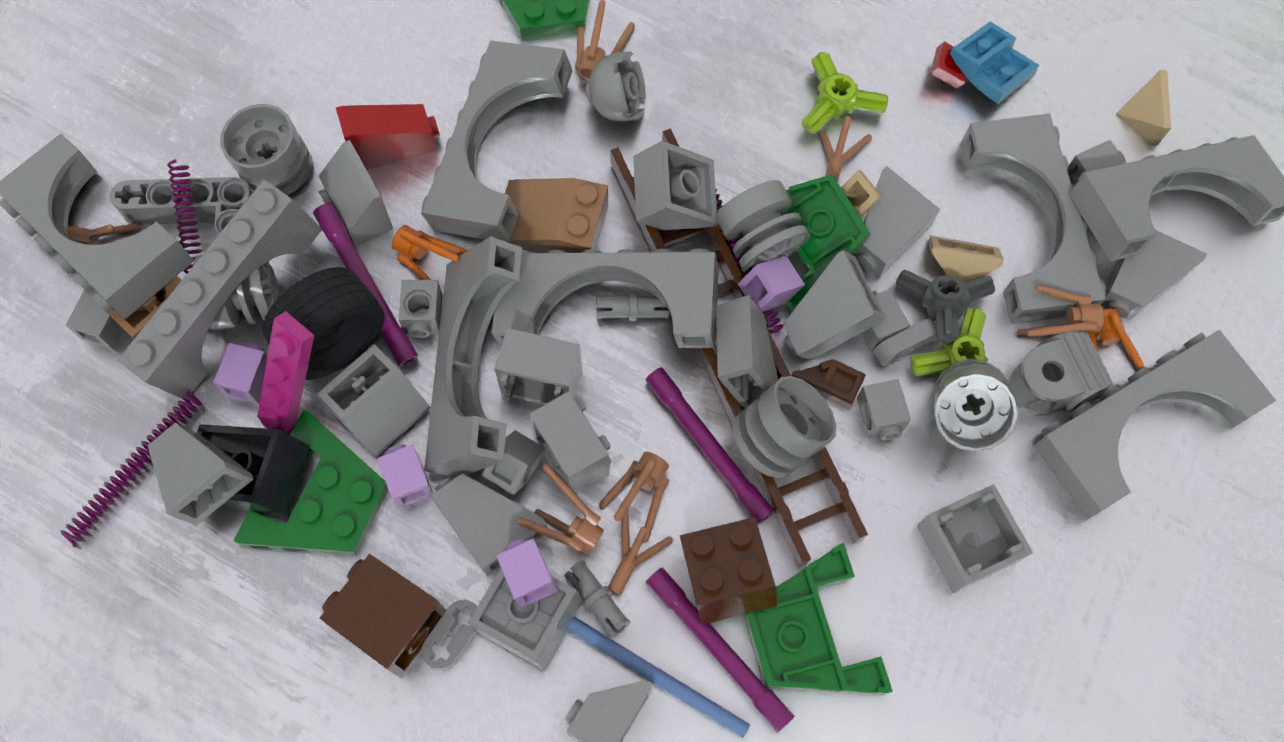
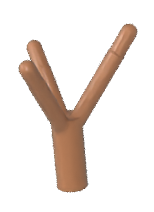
(837, 159)
(92, 235)
(629, 556)

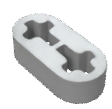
(906, 342)
(443, 630)

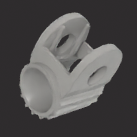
(1059, 375)

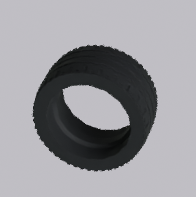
(338, 313)

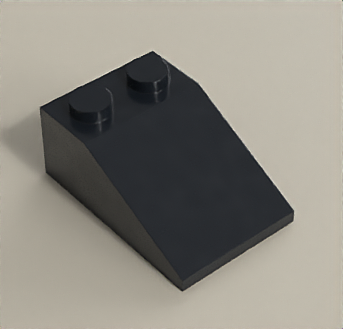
(270, 457)

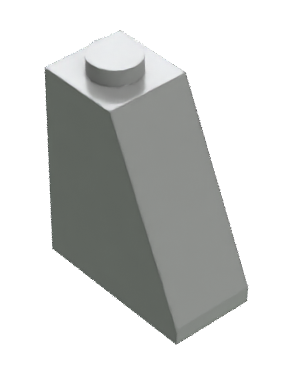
(894, 223)
(1147, 276)
(833, 309)
(744, 350)
(194, 474)
(483, 518)

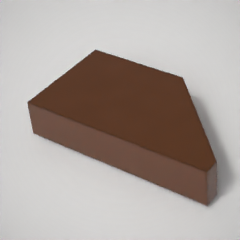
(833, 381)

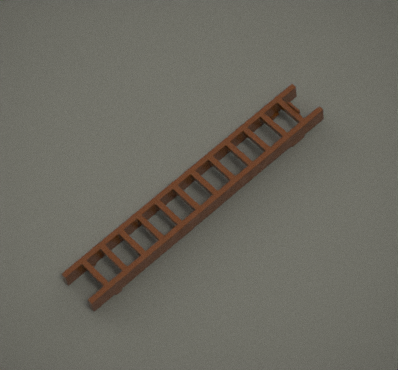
(773, 494)

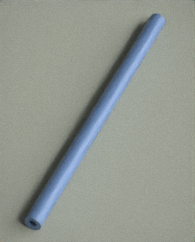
(659, 677)

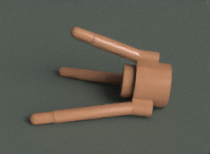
(588, 58)
(1081, 317)
(645, 474)
(581, 533)

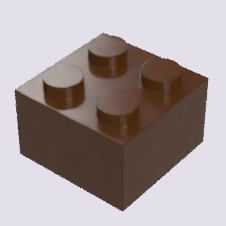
(729, 570)

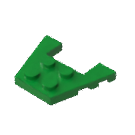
(546, 16)
(831, 226)
(333, 506)
(796, 641)

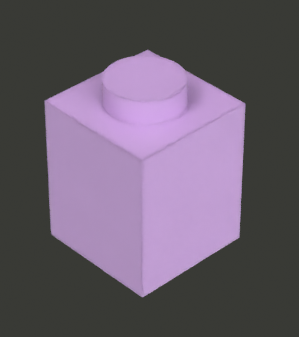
(772, 283)
(242, 372)
(404, 475)
(526, 572)

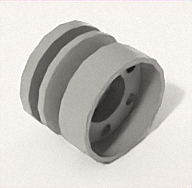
(266, 146)
(761, 224)
(252, 296)
(977, 425)
(784, 427)

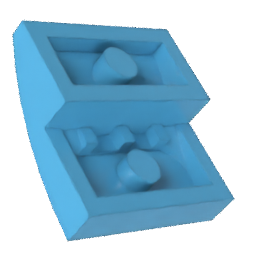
(992, 62)

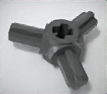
(945, 298)

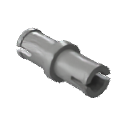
(630, 307)
(597, 599)

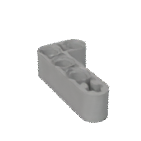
(144, 200)

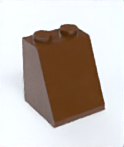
(382, 614)

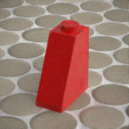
(388, 132)

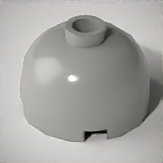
(617, 87)

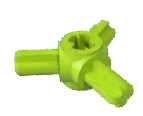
(838, 96)
(967, 345)

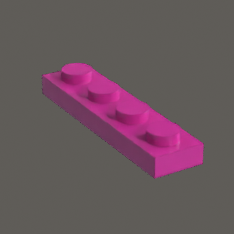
(284, 373)

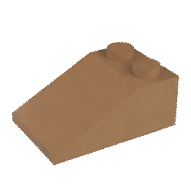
(558, 214)

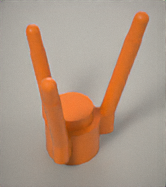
(416, 243)
(1113, 332)

